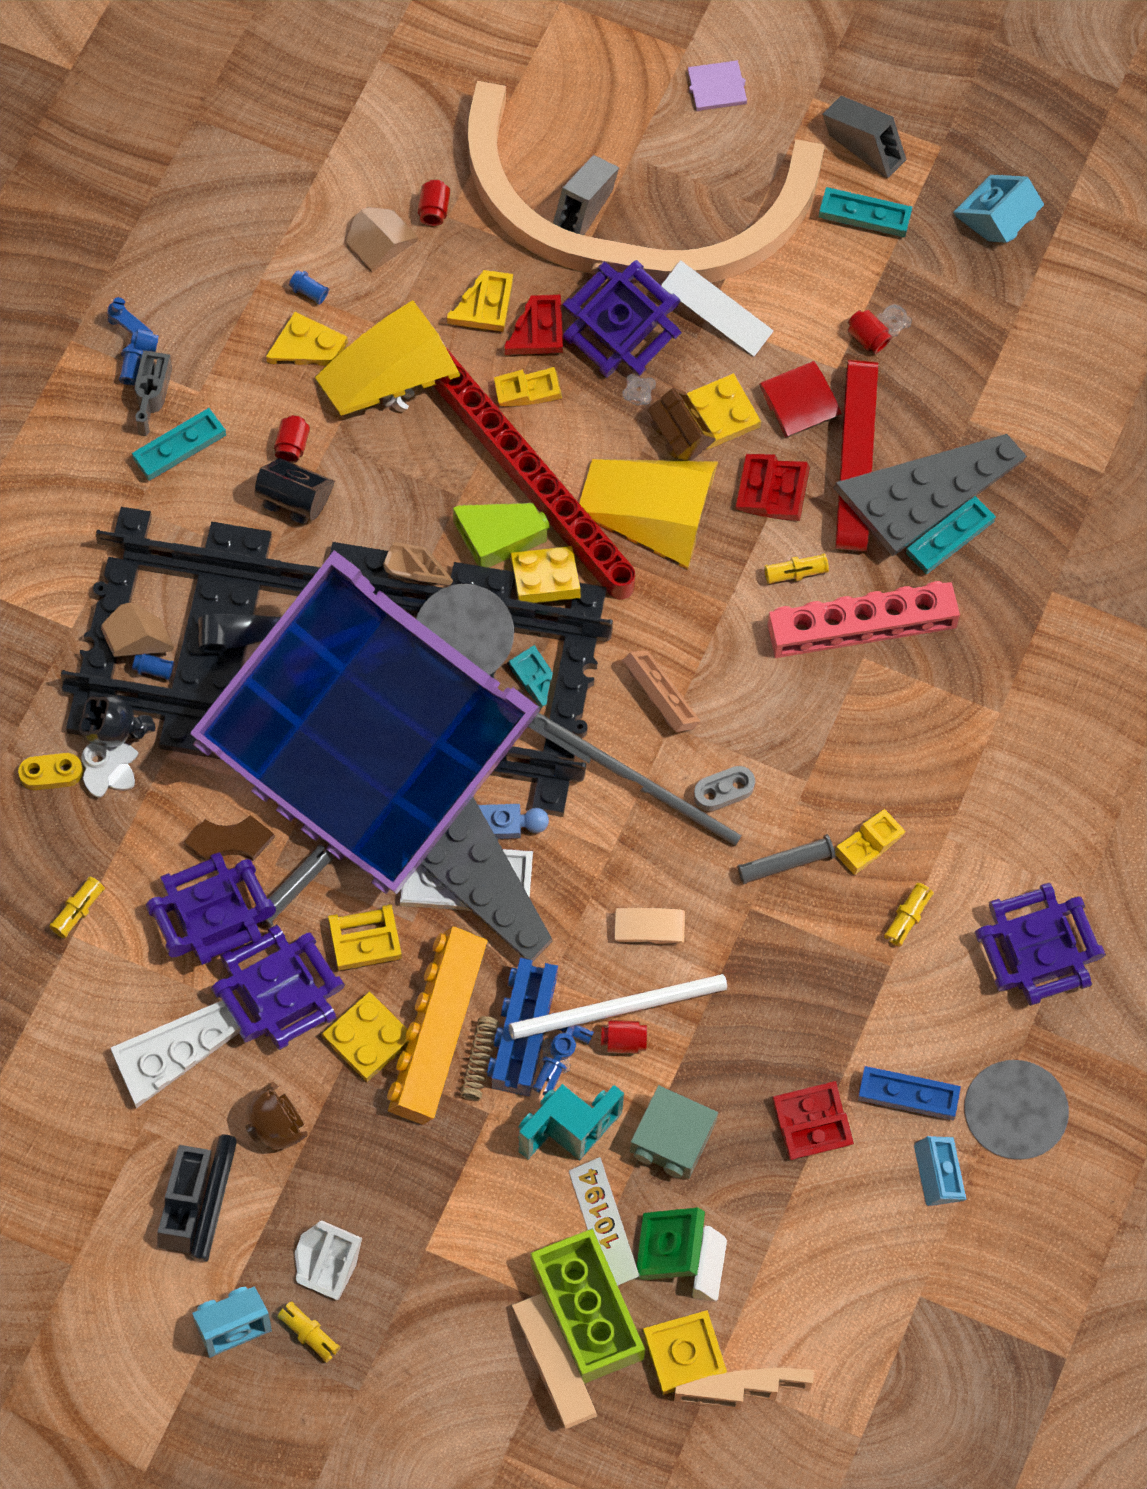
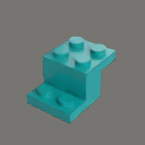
(570, 1121)

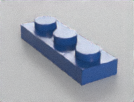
(909, 1093)

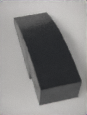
(183, 1199)

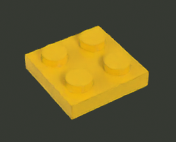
(725, 409)
(545, 574)
(367, 1036)
(684, 1350)

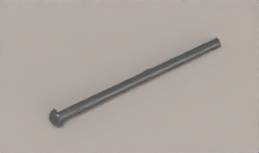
(587, 751)

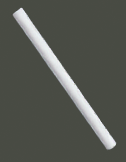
(617, 1006)

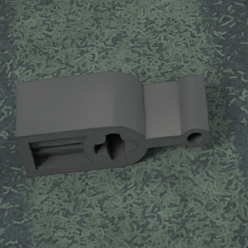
(153, 380)

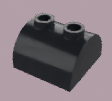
(293, 489)

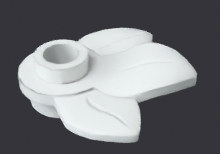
(111, 771)

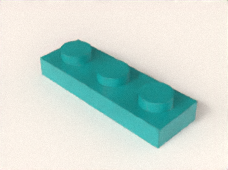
(865, 212)
(179, 444)
(950, 535)

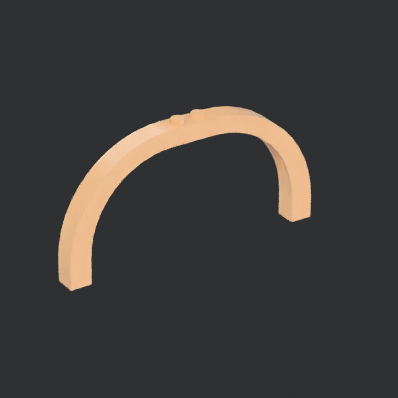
(587, 253)

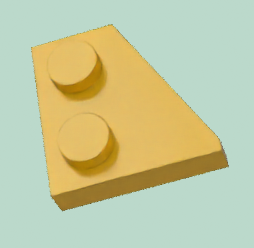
(484, 303)
(307, 343)

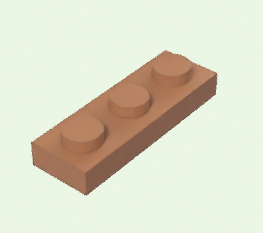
(661, 691)

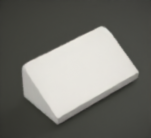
(710, 1265)

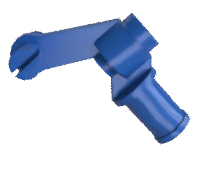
(141, 340)
(561, 1048)

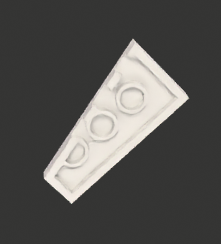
(169, 1051)

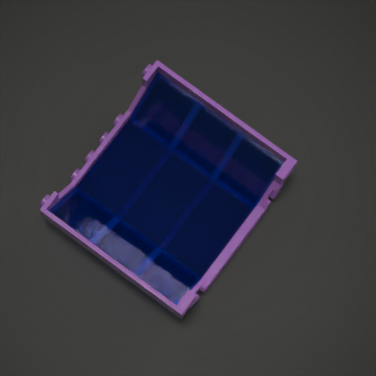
(363, 724)

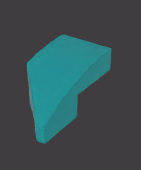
(533, 674)

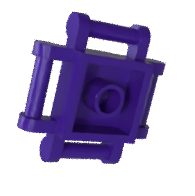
(621, 317)
(211, 910)
(1039, 945)
(278, 988)

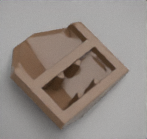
(378, 236)
(415, 565)
(135, 632)

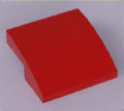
(800, 398)
(772, 487)
(812, 1120)

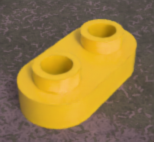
(50, 772)

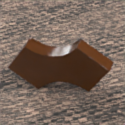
(243, 839)

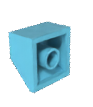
(1000, 207)
(232, 1320)

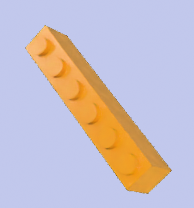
(436, 1026)

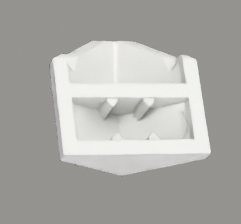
(326, 1258)

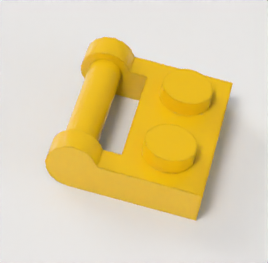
(365, 946)

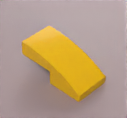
(527, 389)
(869, 842)

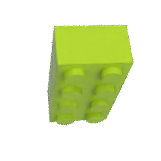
(587, 1305)

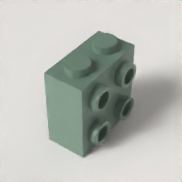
(673, 1133)

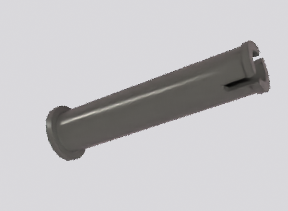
(786, 860)
(298, 881)

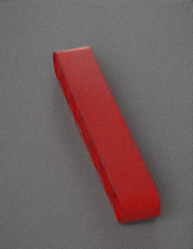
(856, 447)

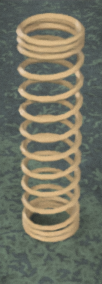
(481, 1023)

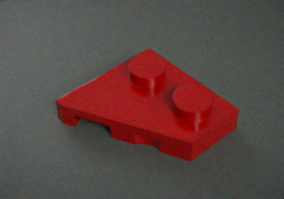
(538, 328)

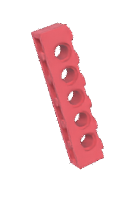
(852, 631)

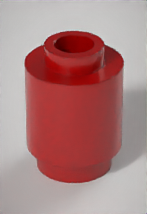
(433, 202)
(869, 331)
(291, 438)
(624, 1037)

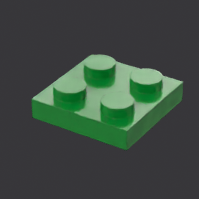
(670, 1243)

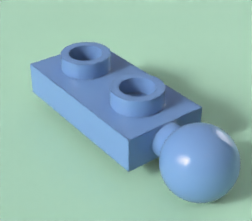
(507, 820)

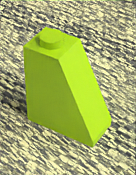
(499, 530)

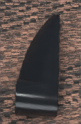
(227, 631)

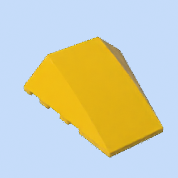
(387, 361)
(650, 501)

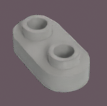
(722, 788)

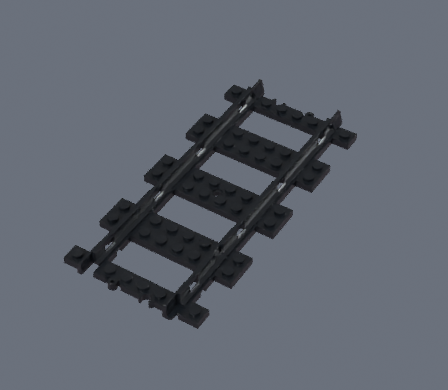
(229, 582)

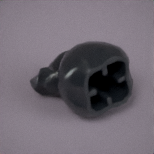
(111, 721)

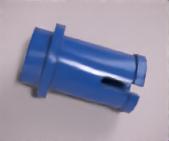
(309, 287)
(153, 666)

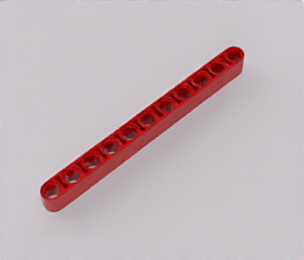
(540, 479)

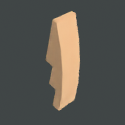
(554, 1361)
(729, 1388)

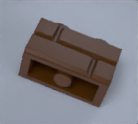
(680, 425)

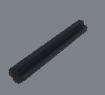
(213, 1198)

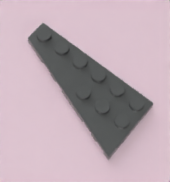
(917, 495)
(481, 877)

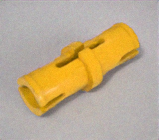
(812, 566)
(77, 907)
(908, 914)
(309, 1332)

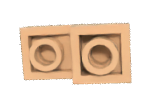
(650, 925)

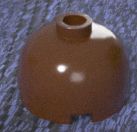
(273, 1119)

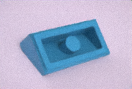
(939, 1170)

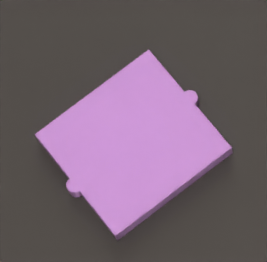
(717, 85)

